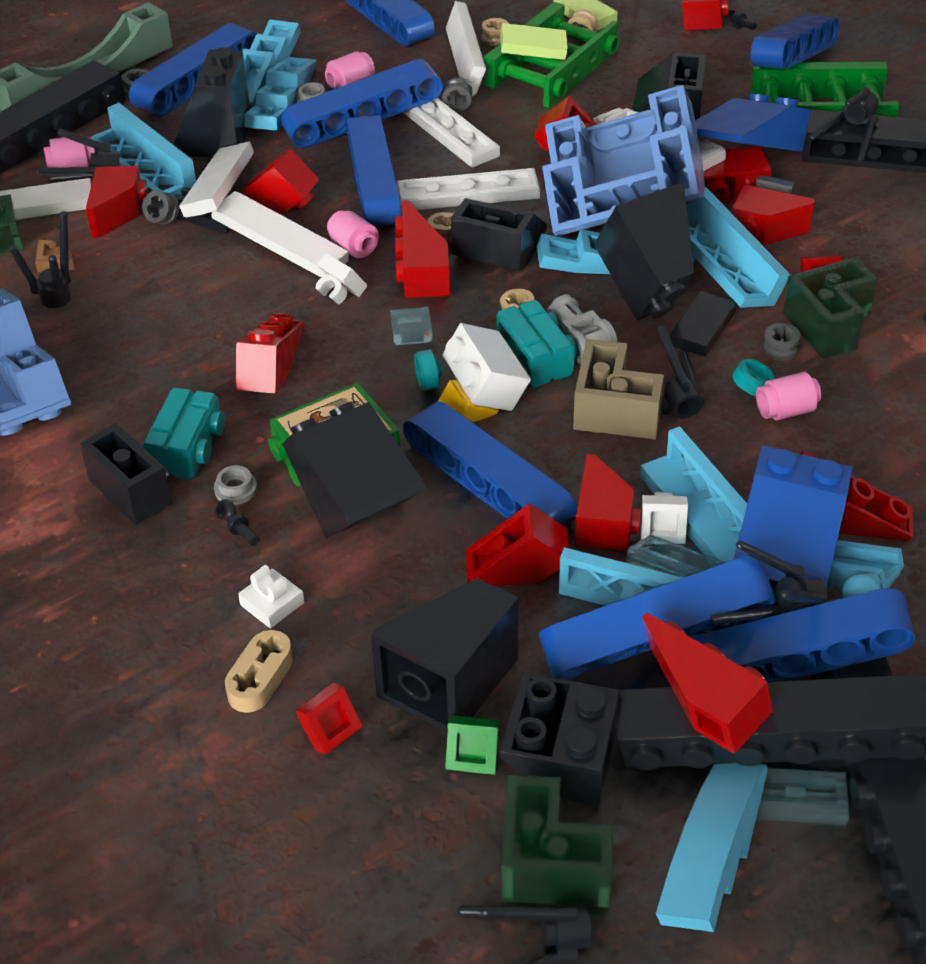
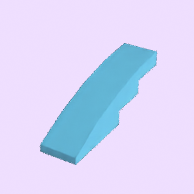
(267, 51)
(279, 92)
(570, 254)
(711, 846)

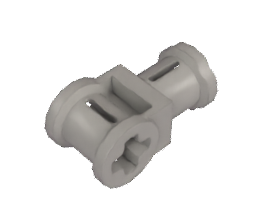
(580, 324)

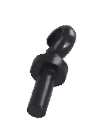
(740, 20)
(236, 523)

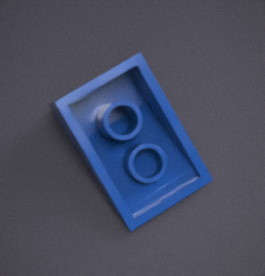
(757, 122)
(795, 511)

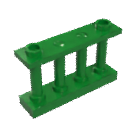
(563, 74)
(823, 80)

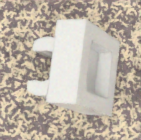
(340, 277)
(664, 516)
(270, 596)

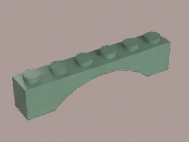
(136, 37)

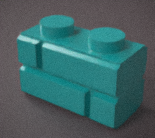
(537, 342)
(185, 431)

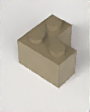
(613, 398)

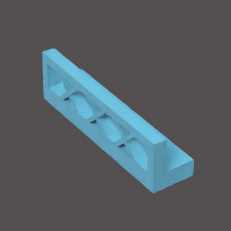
(152, 150)
(736, 249)
(713, 504)
(609, 580)

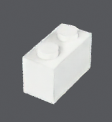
(486, 367)

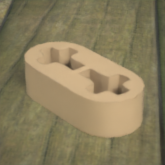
(252, 667)

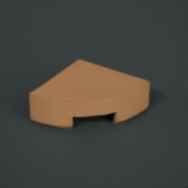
(44, 250)

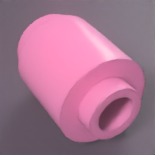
(349, 69)
(67, 153)
(353, 233)
(788, 396)

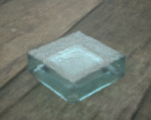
(411, 326)

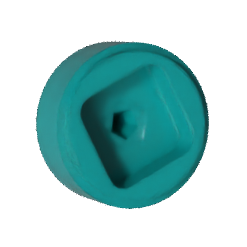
(427, 370)
(751, 375)

